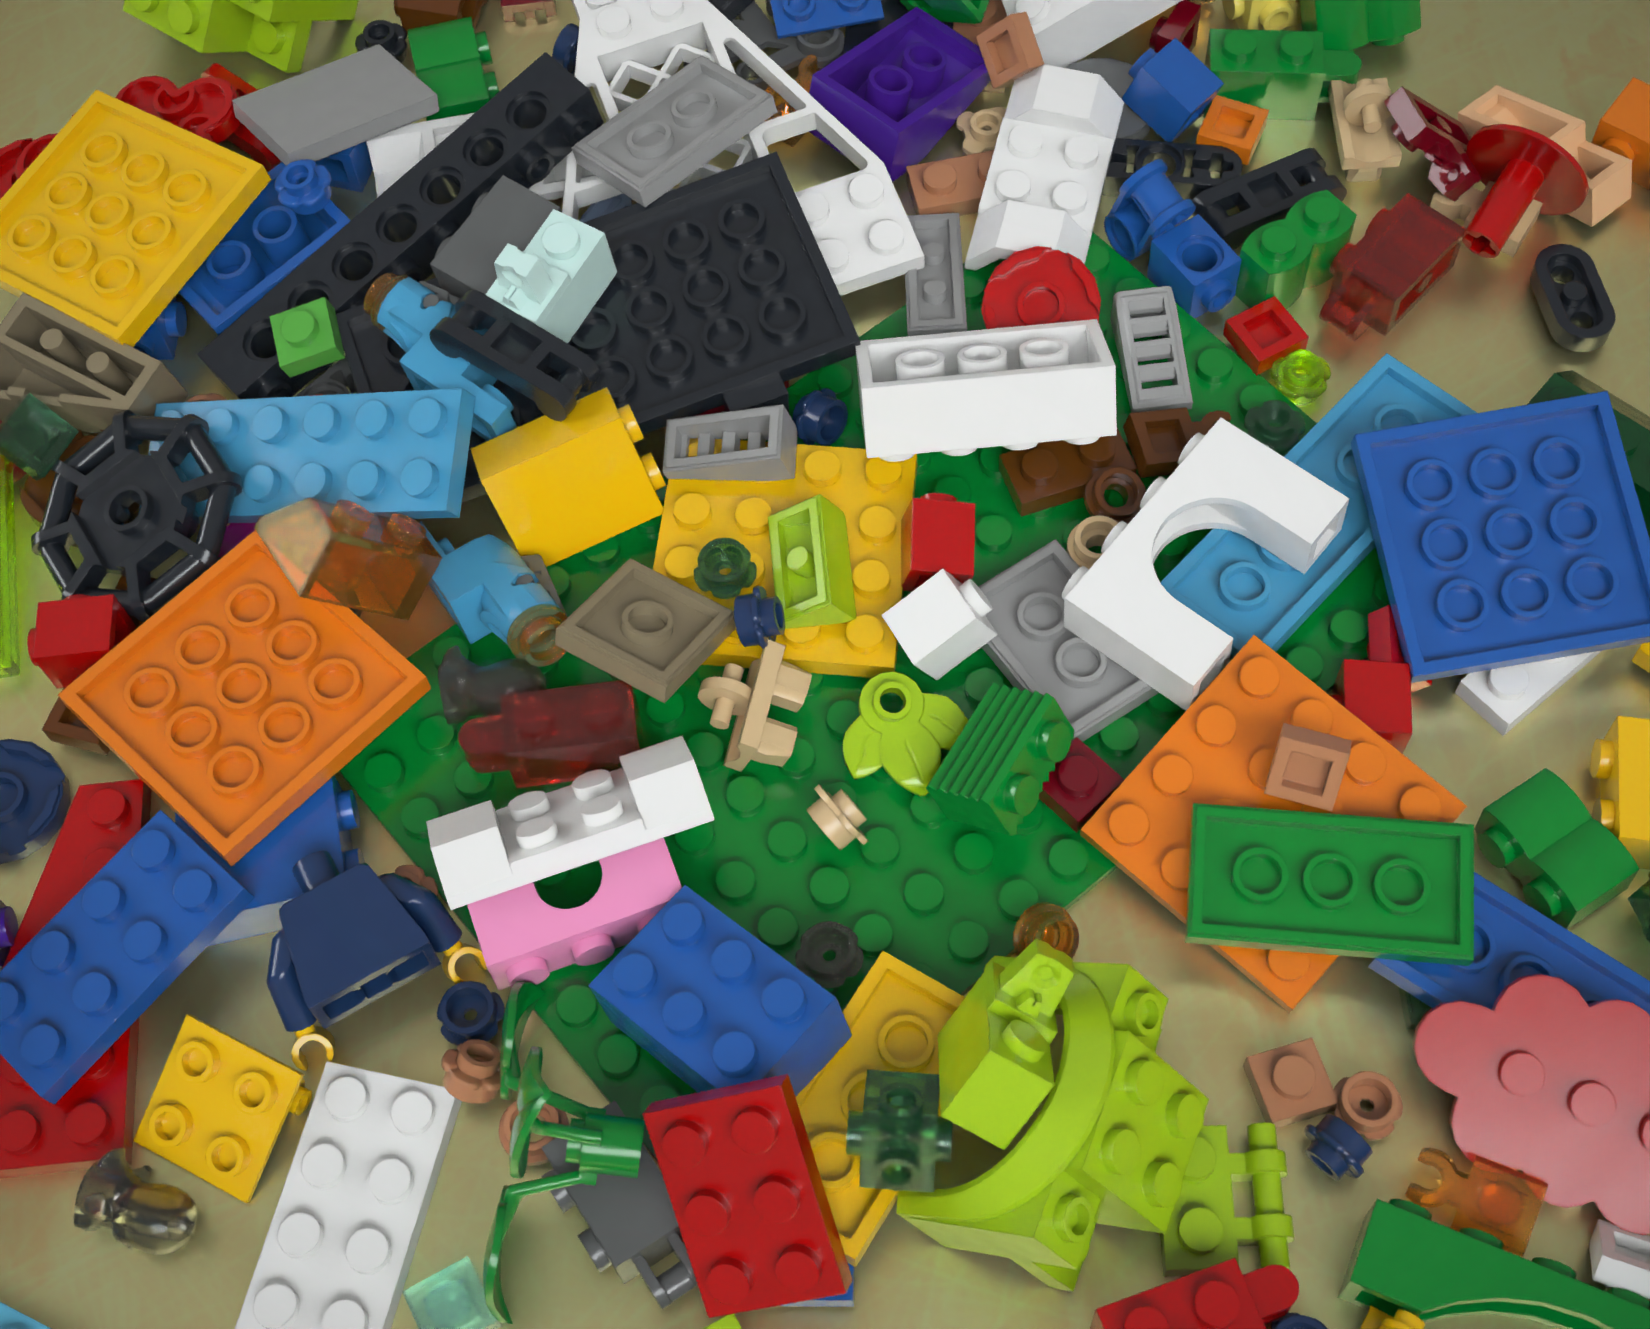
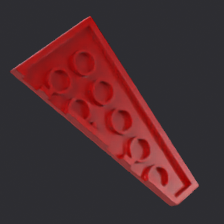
(101, 1104)

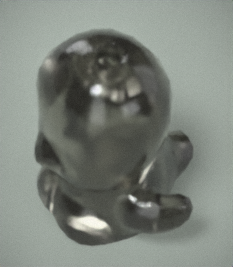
(476, 689)
(139, 1212)

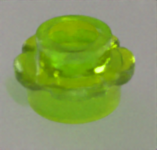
(1298, 387)

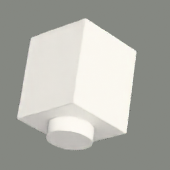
(941, 623)

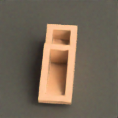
(1607, 172)

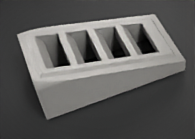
(1149, 314)
(754, 464)

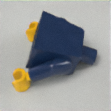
(352, 944)

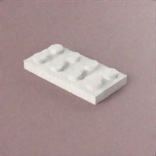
(352, 1203)

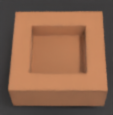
(1009, 50)
(1308, 767)
(1290, 1083)

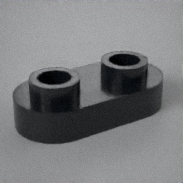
(1573, 304)

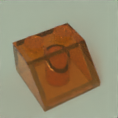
(351, 555)

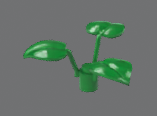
(595, 1141)

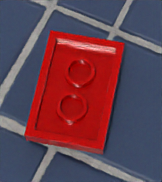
(748, 1196)

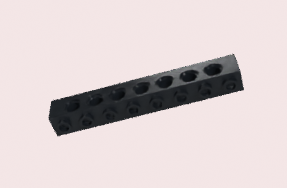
(513, 135)

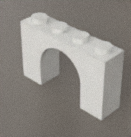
(1219, 484)

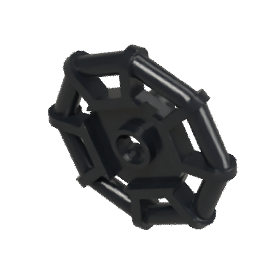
(112, 476)

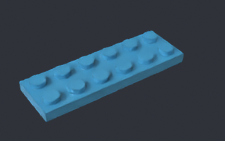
(367, 448)
(1256, 592)

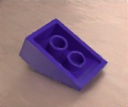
(902, 88)

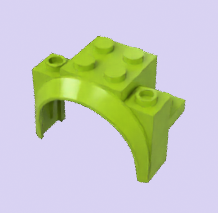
(265, 28)
(1099, 1150)

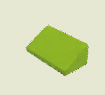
(812, 564)

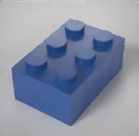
(718, 1001)

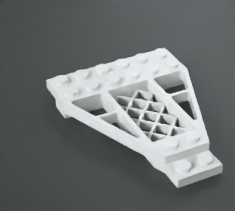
(851, 217)

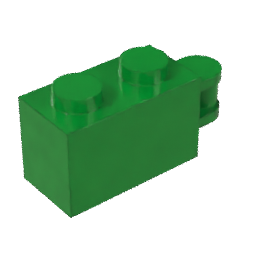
(1278, 69)

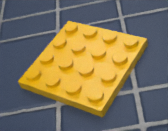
(120, 216)
(873, 500)

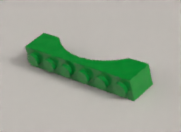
(1440, 1273)

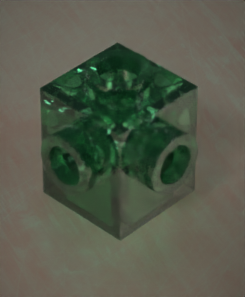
(899, 1131)

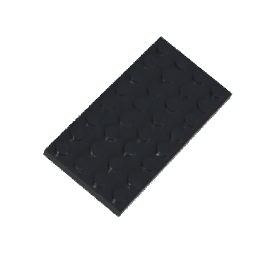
(705, 300)

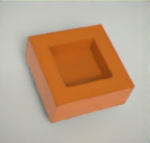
(1233, 126)

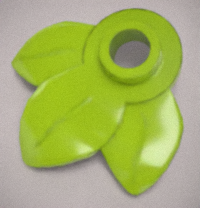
(905, 741)

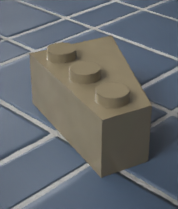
(77, 369)

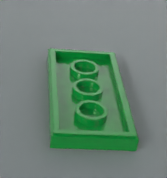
(1331, 884)

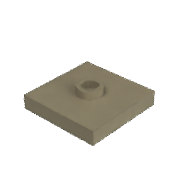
(646, 630)

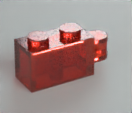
(1390, 267)
(556, 733)

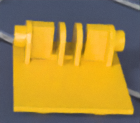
(220, 1107)

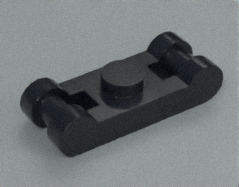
(1264, 195)
(516, 353)

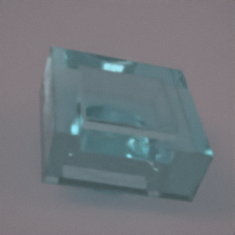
(451, 1300)

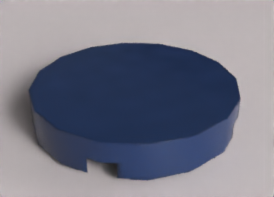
(31, 798)

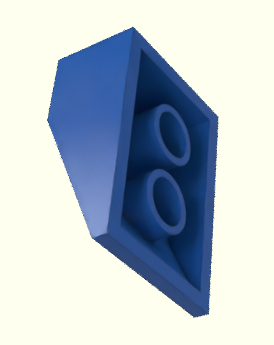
(257, 255)

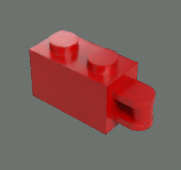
(1207, 1300)

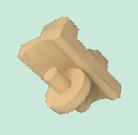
(1363, 128)
(767, 683)

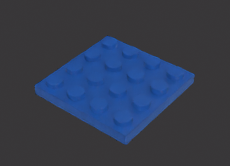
(1508, 535)

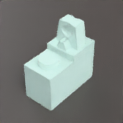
(556, 275)

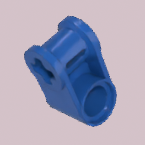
(1145, 210)

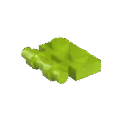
(1204, 1220)

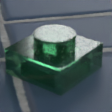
(34, 436)

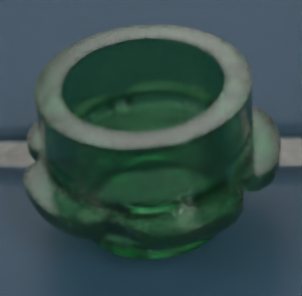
(1280, 438)
(724, 554)

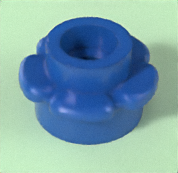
(304, 186)

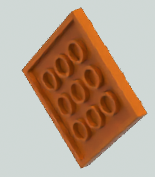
(243, 698)
(1223, 757)

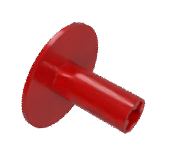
(1522, 169)

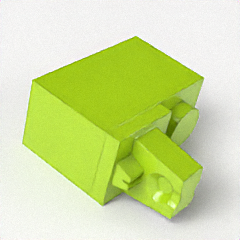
(998, 1044)

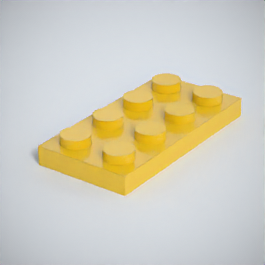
(893, 1029)

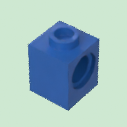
(1196, 266)

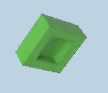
(307, 337)

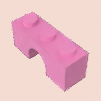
(529, 938)

